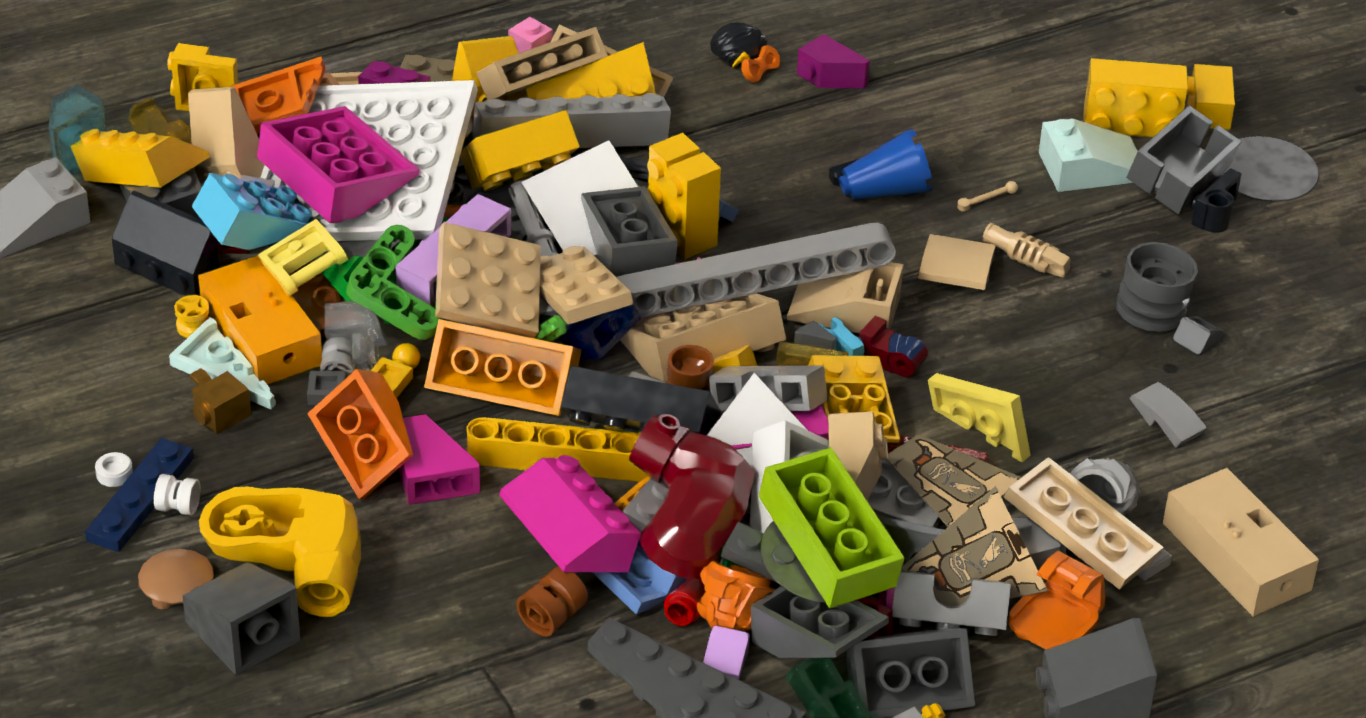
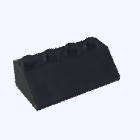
(631, 402)

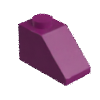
(832, 64)

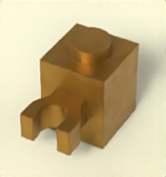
(219, 400)

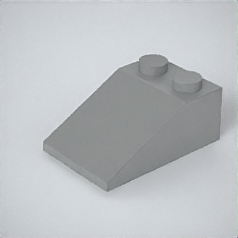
(40, 206)

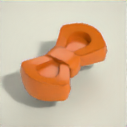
(767, 60)

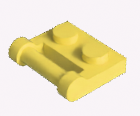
(297, 251)

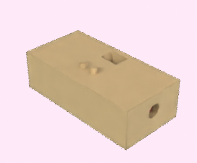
(1240, 541)

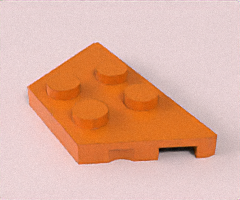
(282, 92)

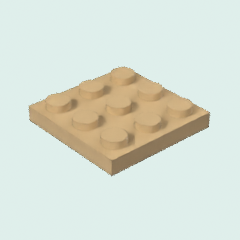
(488, 280)

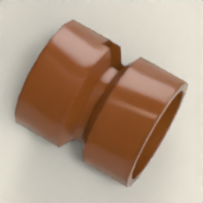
(690, 367)
(552, 601)

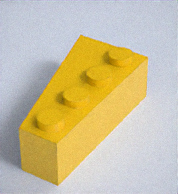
(618, 73)

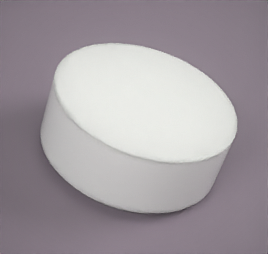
(113, 469)

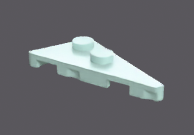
(216, 354)

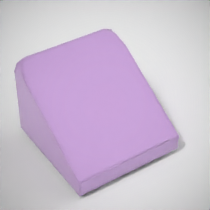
(727, 650)

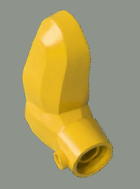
(294, 532)

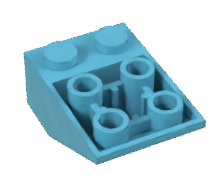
(249, 212)

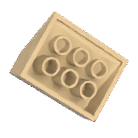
(714, 326)

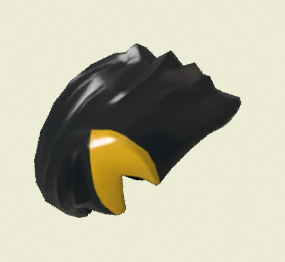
(737, 42)

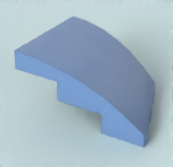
(643, 584)

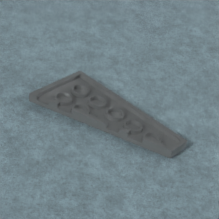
(678, 683)

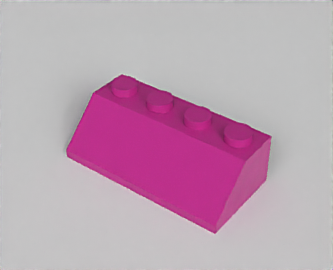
(572, 517)

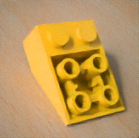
(858, 386)

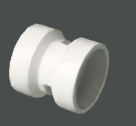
(177, 494)

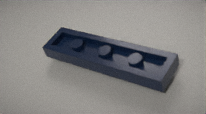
(136, 496)

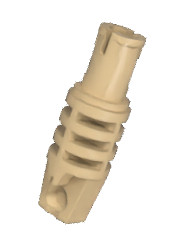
(1028, 250)

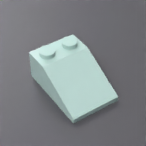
(1085, 155)

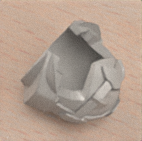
(1110, 481)

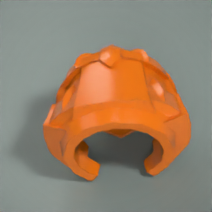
(730, 595)

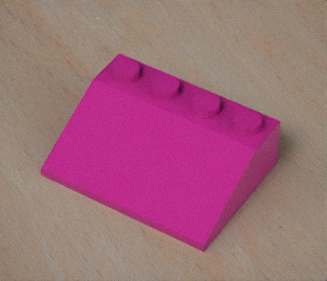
(333, 161)

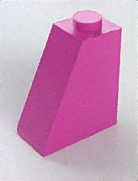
(438, 464)

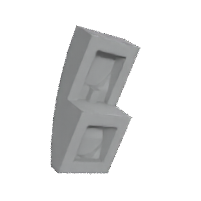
(1171, 413)

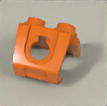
(1065, 610)

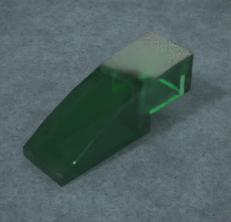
(824, 691)

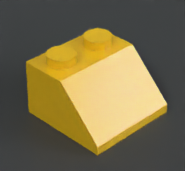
(477, 55)

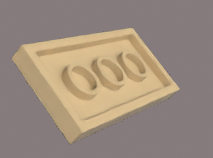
(580, 285)
(1083, 522)

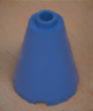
(889, 170)

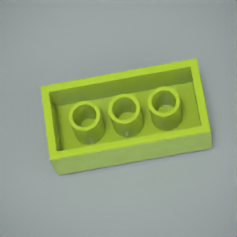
(831, 527)

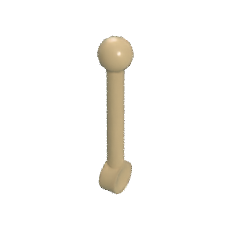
(964, 203)

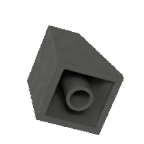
(244, 615)
(1099, 675)

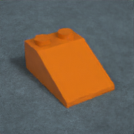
(363, 430)

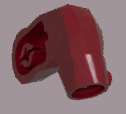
(704, 499)

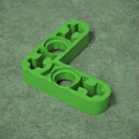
(382, 289)

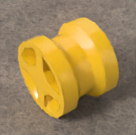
(190, 314)

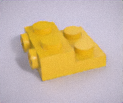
(197, 69)

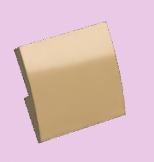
(957, 262)

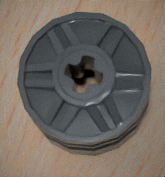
(1156, 286)

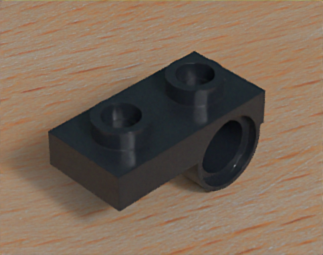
(1214, 205)

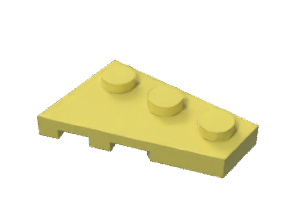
(983, 408)

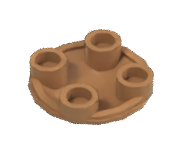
(172, 575)

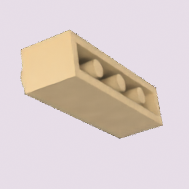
(541, 64)

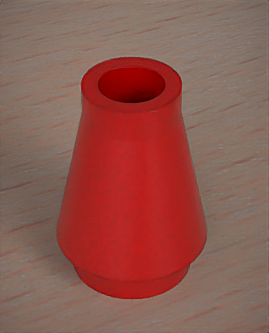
(681, 604)

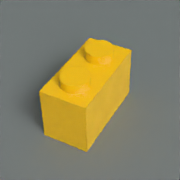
(1212, 93)

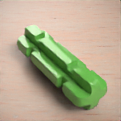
(552, 329)

